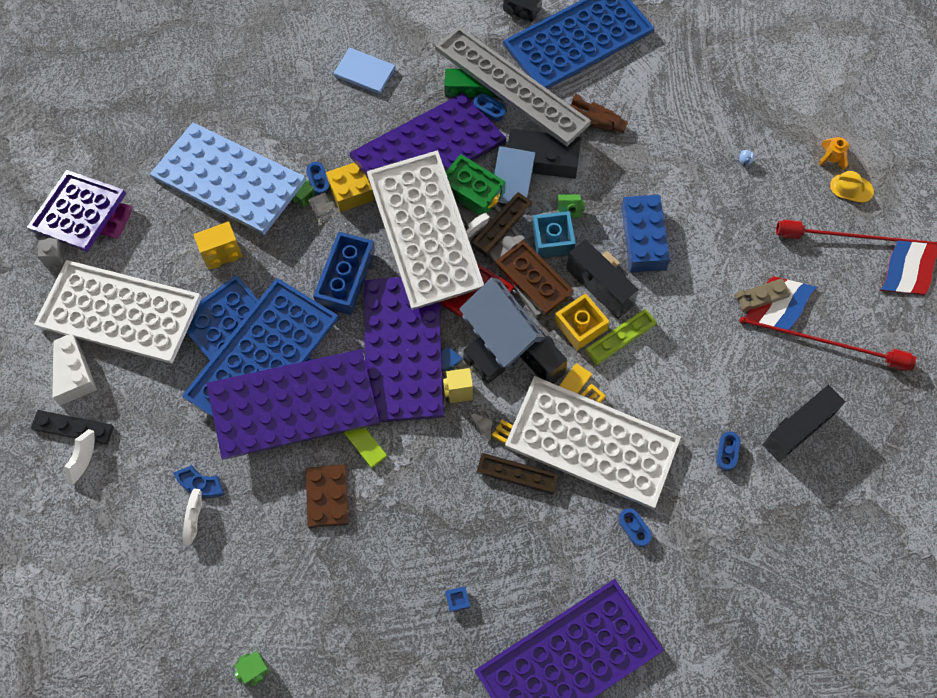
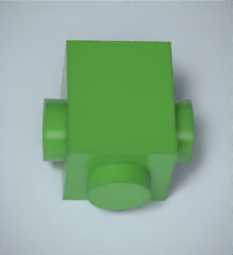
(304, 194)
(571, 203)
(251, 669)

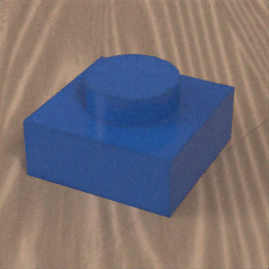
(457, 599)

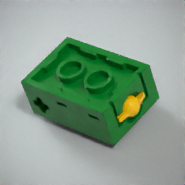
(474, 185)

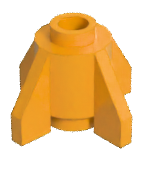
(836, 151)

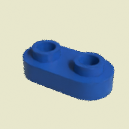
(491, 106)
(318, 180)
(728, 452)
(636, 527)

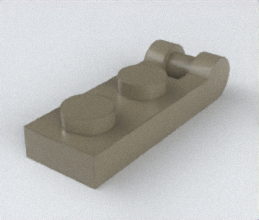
(762, 295)

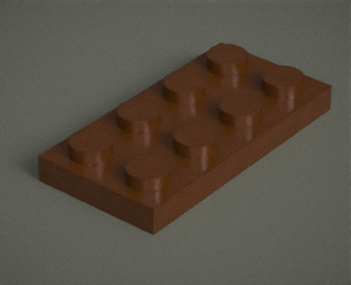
(534, 277)

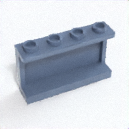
(500, 322)

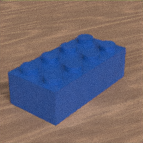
(645, 233)
(344, 273)

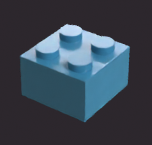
(553, 234)

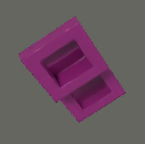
(117, 221)

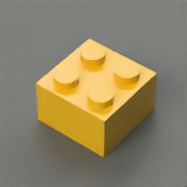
(349, 187)
(218, 245)
(581, 321)

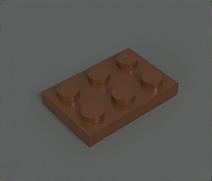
(326, 496)

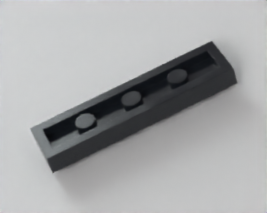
(71, 426)

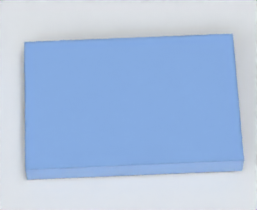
(364, 70)
(516, 169)

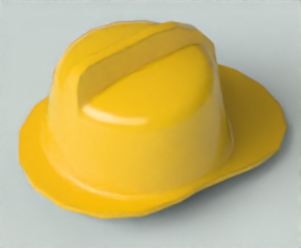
(852, 187)

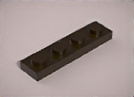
(502, 223)
(517, 473)

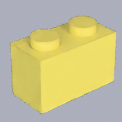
(458, 385)

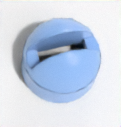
(746, 157)

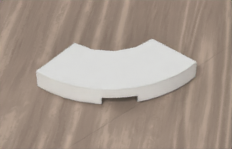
(477, 225)
(81, 456)
(191, 516)

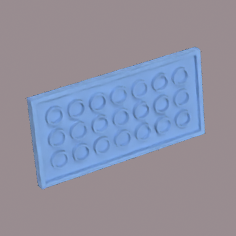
(228, 178)

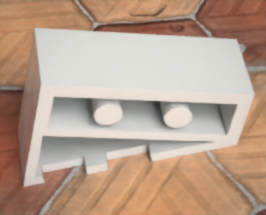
(70, 371)

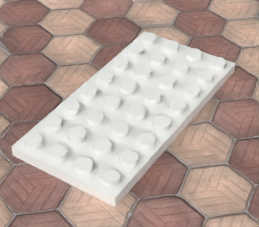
(425, 230)
(118, 311)
(593, 442)

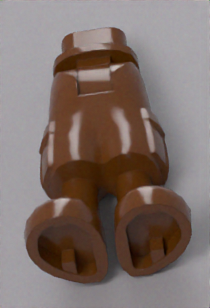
(599, 115)

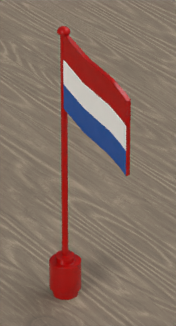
(909, 265)
(785, 312)

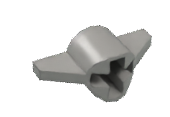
(509, 243)
(484, 426)

